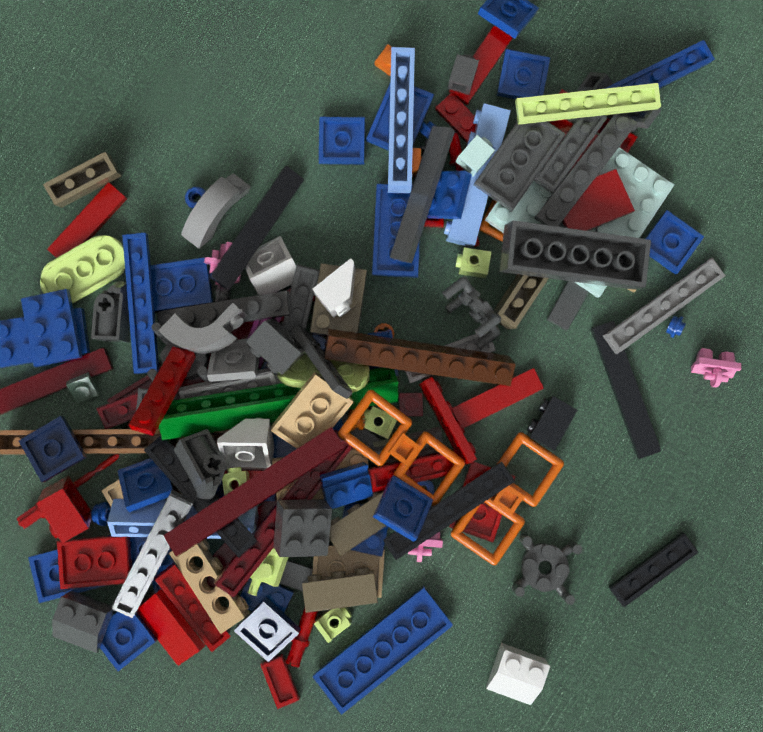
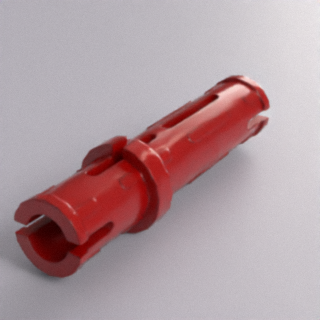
(301, 641)

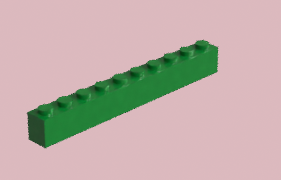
(230, 408)

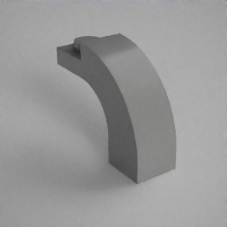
(211, 208)
(205, 339)

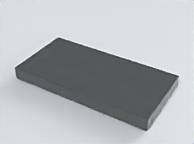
(518, 162)

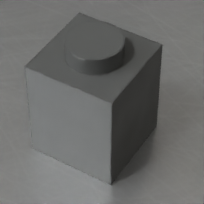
(463, 73)

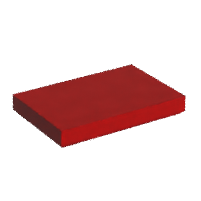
(600, 203)
(486, 519)
(94, 561)
(170, 627)

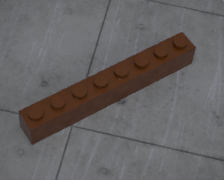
(418, 357)

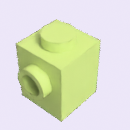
(473, 262)

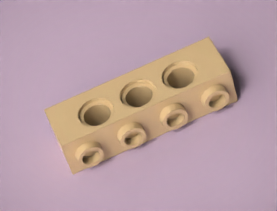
(209, 596)

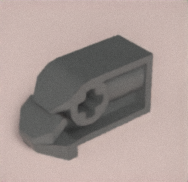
(111, 322)
(201, 462)

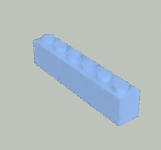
(401, 120)
(491, 124)
(140, 521)

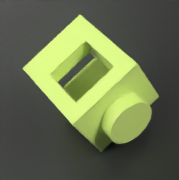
(388, 422)
(234, 474)
(326, 628)

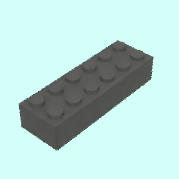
(574, 255)

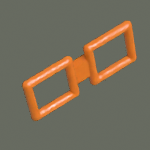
(400, 445)
(509, 499)

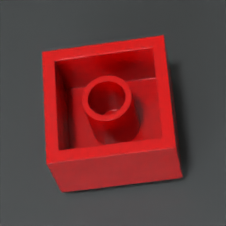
(64, 509)

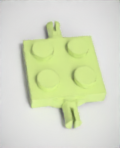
(269, 572)

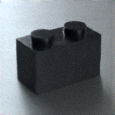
(551, 422)

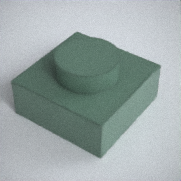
(82, 387)

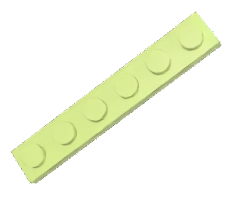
(588, 103)

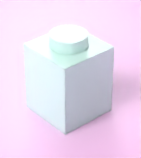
(475, 155)

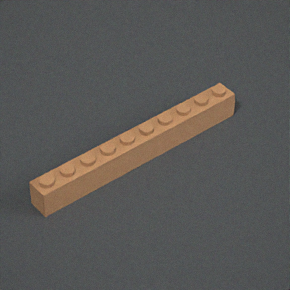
(96, 441)

